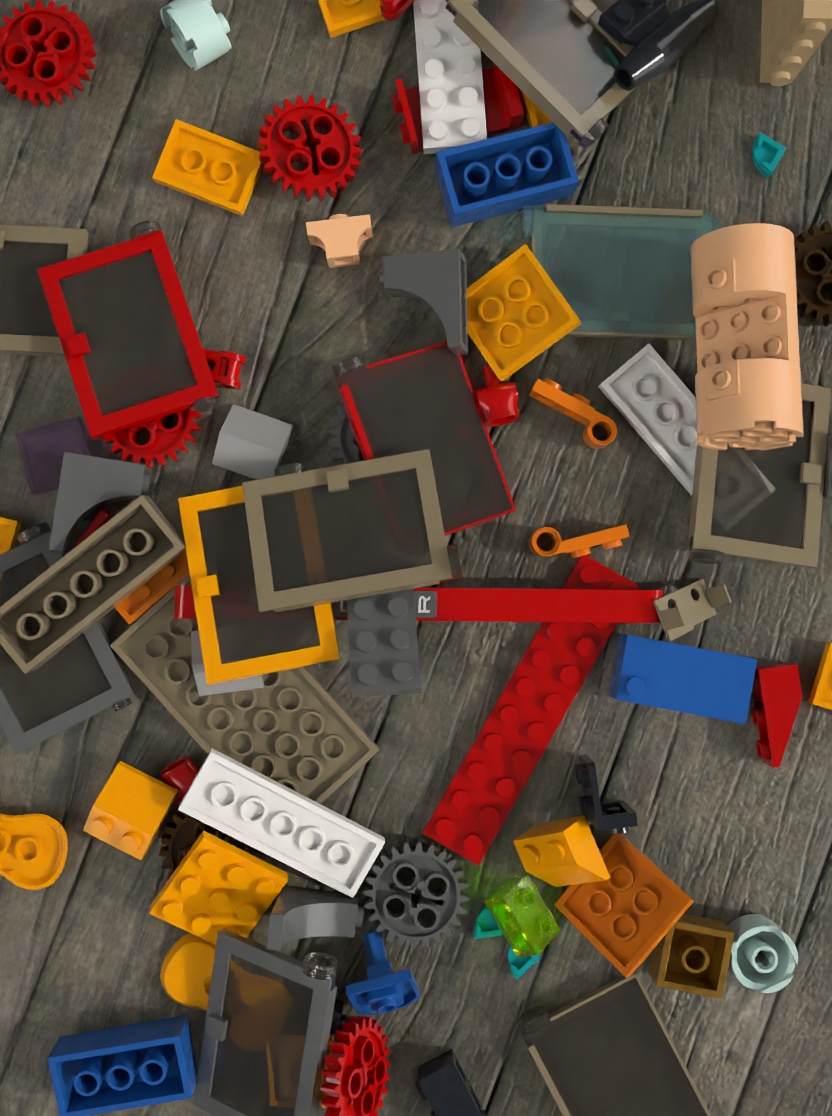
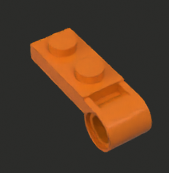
(577, 408)
(579, 545)

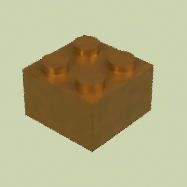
(693, 956)

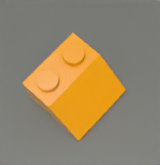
(130, 810)
(561, 852)

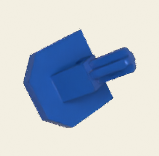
(383, 989)

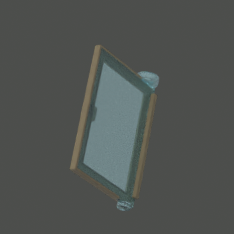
(620, 266)

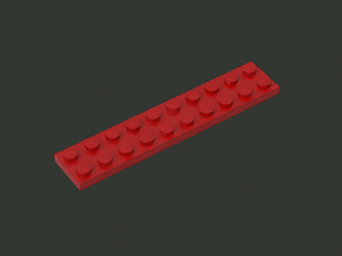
(522, 723)

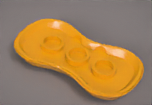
(32, 850)
(188, 971)

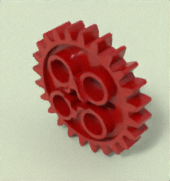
(44, 53)
(281, 152)
(162, 441)
(356, 1069)

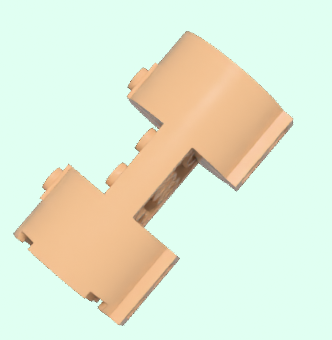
(746, 338)

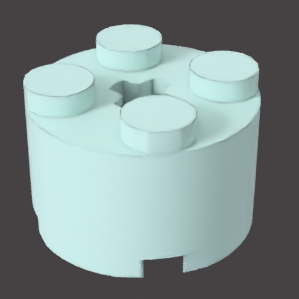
(196, 31)
(777, 957)

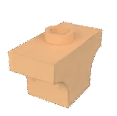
(340, 237)

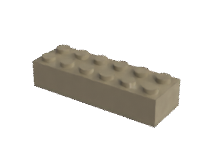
(88, 583)

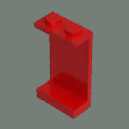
(501, 103)

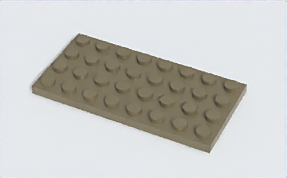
(282, 730)

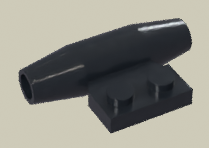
(654, 34)

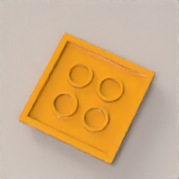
(516, 313)
(218, 890)

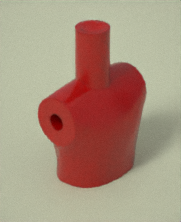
(497, 400)
(180, 776)

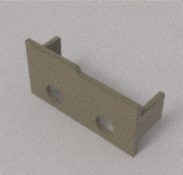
(686, 611)

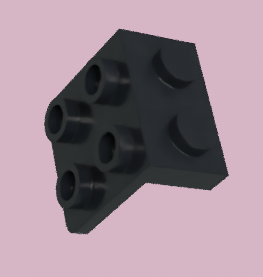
(611, 816)

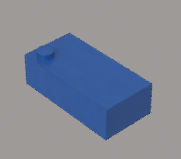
(505, 174)
(683, 678)
(123, 1067)

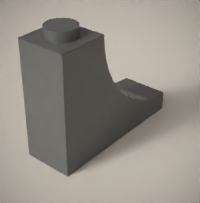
(436, 280)
(89, 484)
(312, 913)

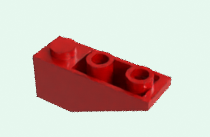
(776, 703)

